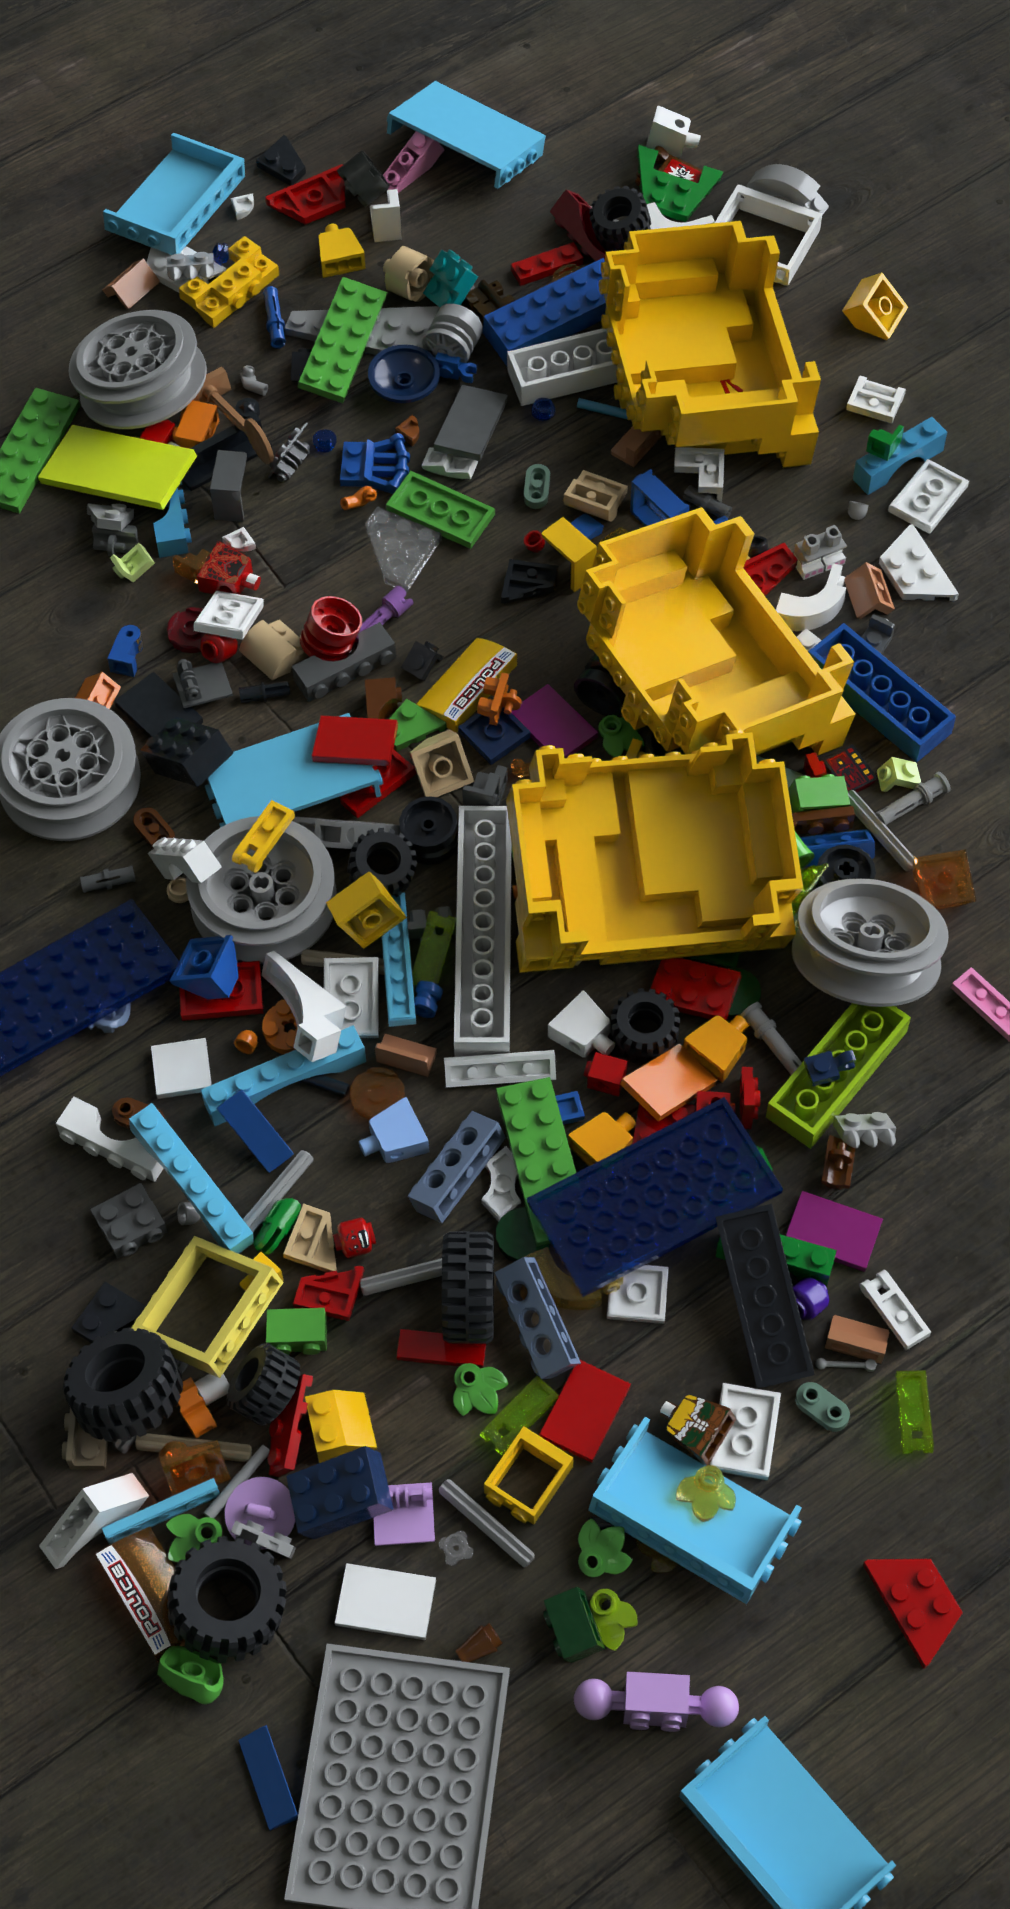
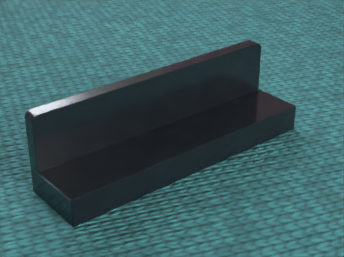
(228, 440)

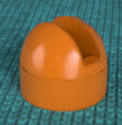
(246, 1041)

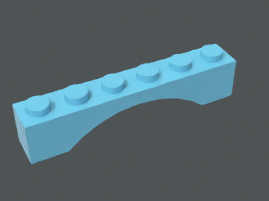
(282, 1071)
(207, 1199)

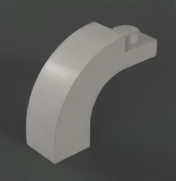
(789, 183)

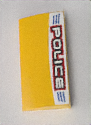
(458, 690)

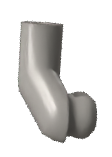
(250, 383)

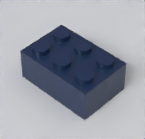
(339, 1492)

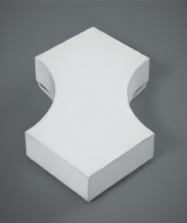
(501, 1194)

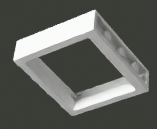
(780, 212)

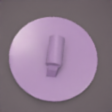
(262, 1502)

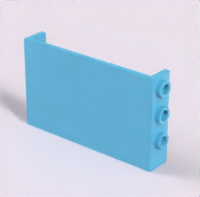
(470, 130)
(177, 196)
(283, 773)
(727, 1551)
(783, 1826)

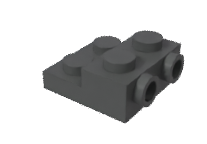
(129, 1221)

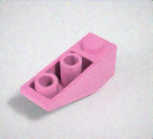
(412, 161)

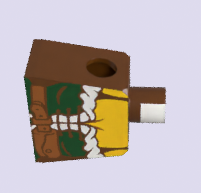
(698, 1425)

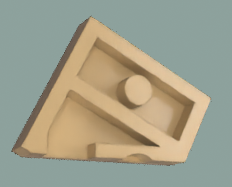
(312, 1240)

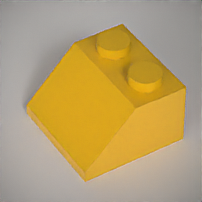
(875, 307)
(365, 910)
(339, 1423)

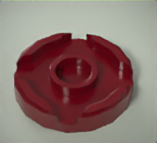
(182, 633)

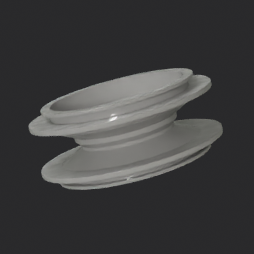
(137, 369)
(70, 799)
(292, 927)
(869, 942)

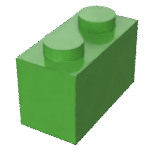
(818, 793)
(297, 1330)

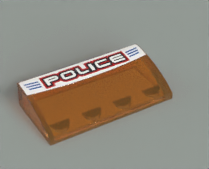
(142, 1580)

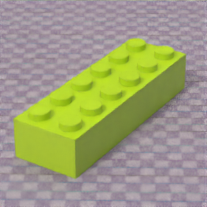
(810, 1110)

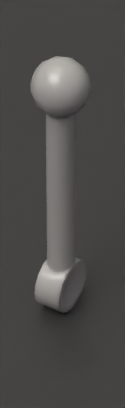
(869, 1365)

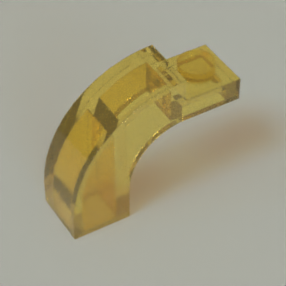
(563, 1288)

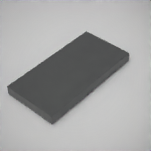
(470, 423)

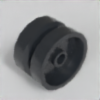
(598, 690)
(431, 829)
(845, 863)

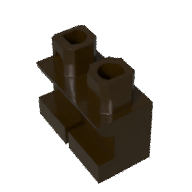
(486, 299)

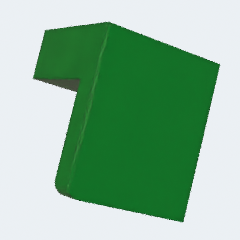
(884, 443)

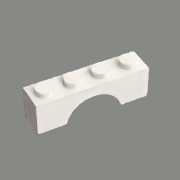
(184, 856)
(81, 1125)

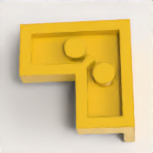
(573, 547)

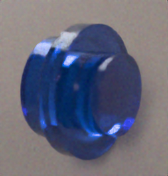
(220, 253)
(543, 409)
(324, 440)

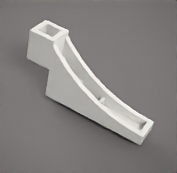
(316, 1011)

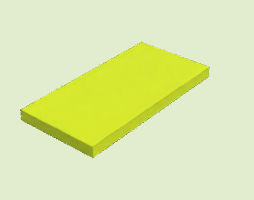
(117, 467)

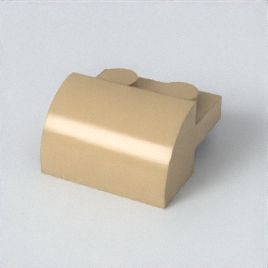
(595, 495)
(272, 648)

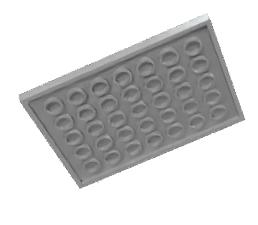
(398, 1782)

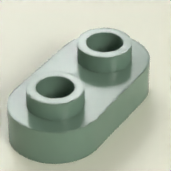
(537, 488)
(820, 1408)

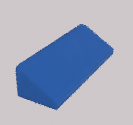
(820, 843)
(254, 1130)
(268, 1778)

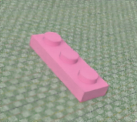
(984, 1000)

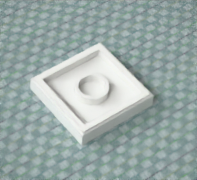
(181, 1068)
(640, 1296)

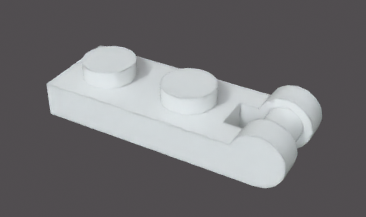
(895, 1310)

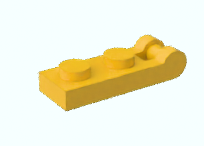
(263, 835)

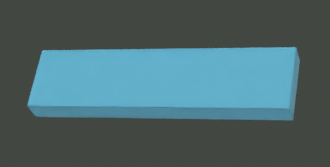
(161, 1511)

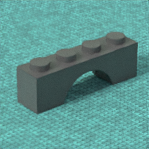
(318, 677)

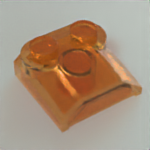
(944, 879)
(192, 1464)

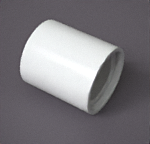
(212, 1388)

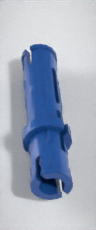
(275, 324)

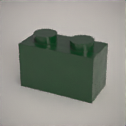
(573, 1625)

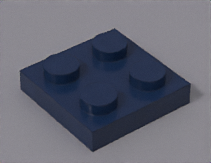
(491, 740)

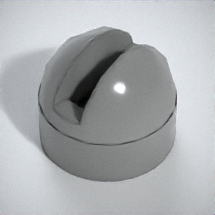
(857, 510)
(187, 1214)

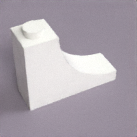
(89, 1513)

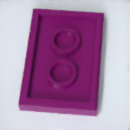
(554, 722)
(836, 1227)

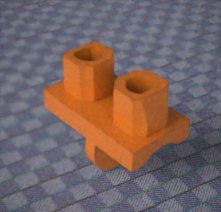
(493, 707)

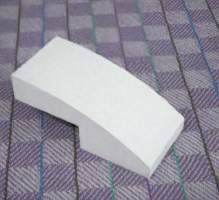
(449, 465)

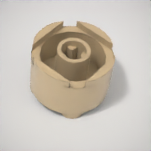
(408, 273)

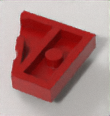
(330, 1291)

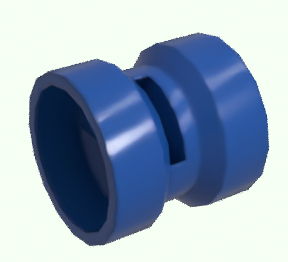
(427, 996)

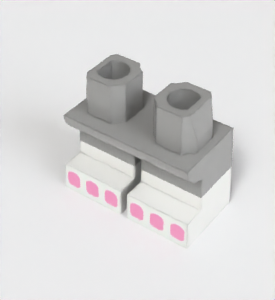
(819, 552)

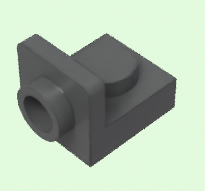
(879, 633)

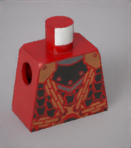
(227, 572)

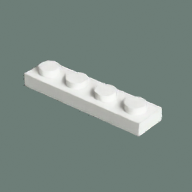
(499, 1068)

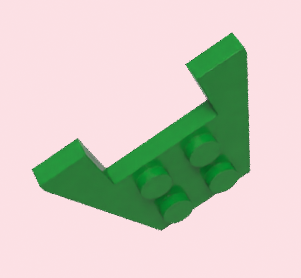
(673, 195)

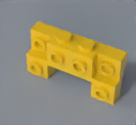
(234, 286)

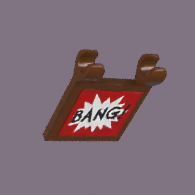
(674, 167)

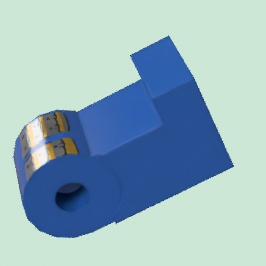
(124, 650)

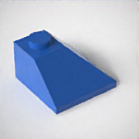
(208, 967)

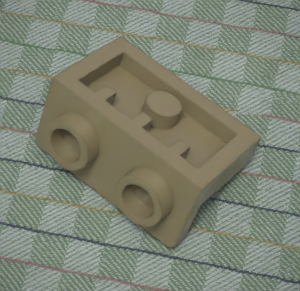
(81, 1448)

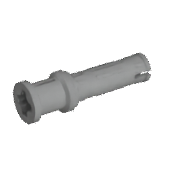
(922, 794)
(766, 1030)

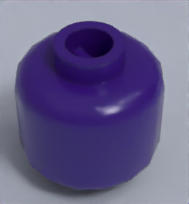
(810, 1297)

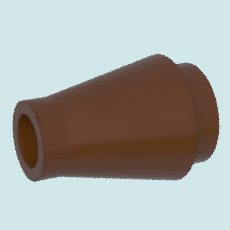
(479, 1644)

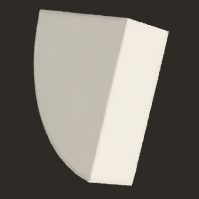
(242, 205)
(239, 540)

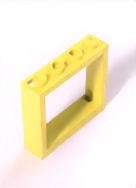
(239, 1322)

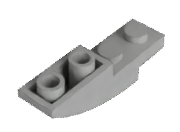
(341, 833)

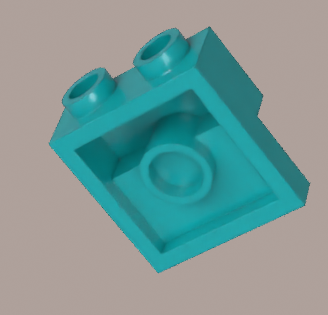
(450, 280)

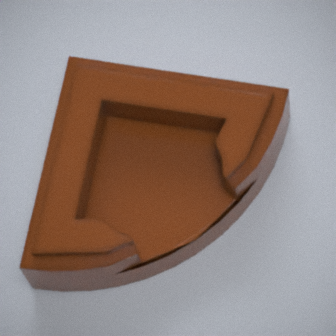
(409, 430)

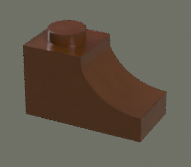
(382, 697)

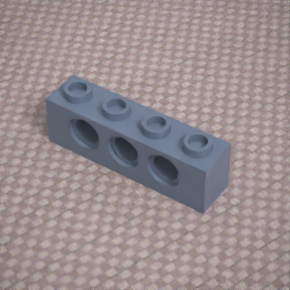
(456, 1166)
(550, 1326)

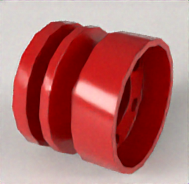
(330, 629)

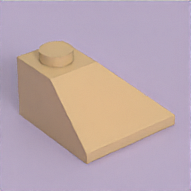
(441, 764)

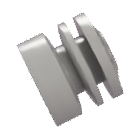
(453, 332)

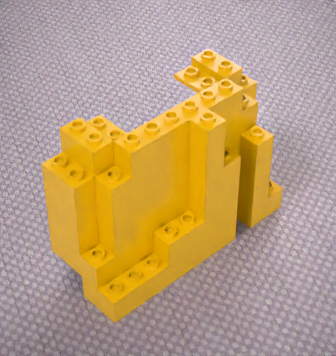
(701, 311)
(704, 643)
(652, 856)

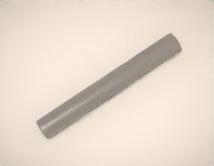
(243, 1475)

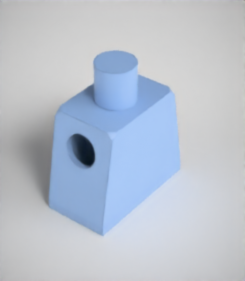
(395, 1134)

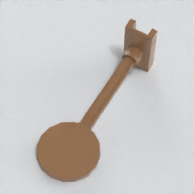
(211, 391)

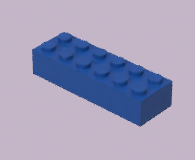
(548, 312)
(888, 696)

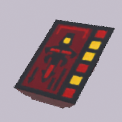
(853, 767)

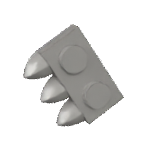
(190, 265)
(865, 1128)

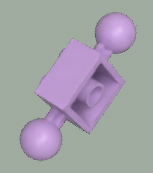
(656, 1701)

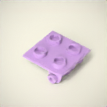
(410, 1520)

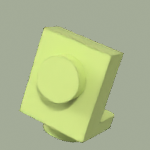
(133, 563)
(899, 773)

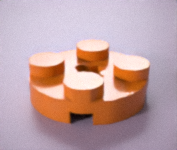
(274, 1028)

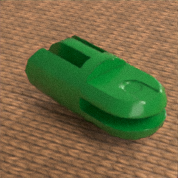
(277, 1224)

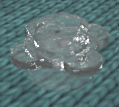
(457, 1539)

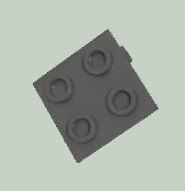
(290, 456)
(201, 683)

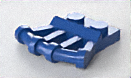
(359, 461)

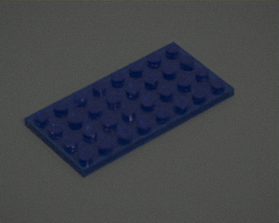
(79, 982)
(653, 1196)

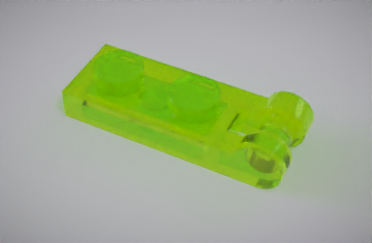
(433, 949)
(914, 1411)
(520, 1412)

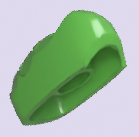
(191, 1674)

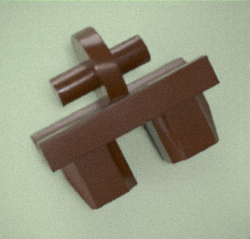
(838, 1164)

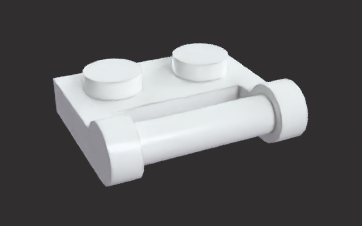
(875, 400)

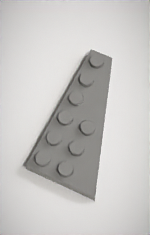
(392, 327)

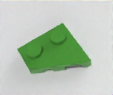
(414, 724)

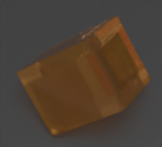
(190, 564)

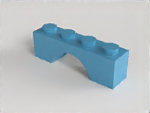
(920, 441)
(170, 530)

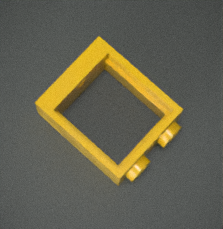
(544, 1451)

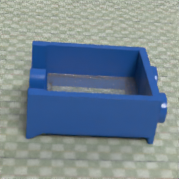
(654, 500)

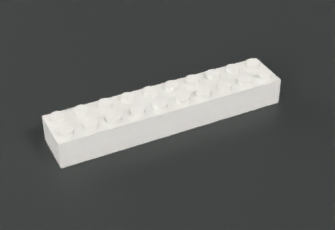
(483, 932)

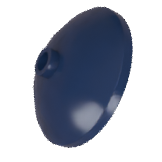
(403, 373)

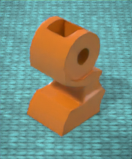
(194, 1410)

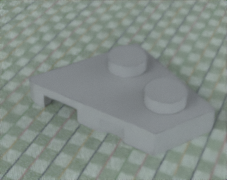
(110, 517)
(254, 1533)

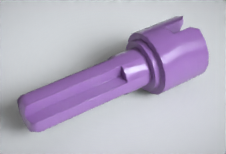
(392, 606)

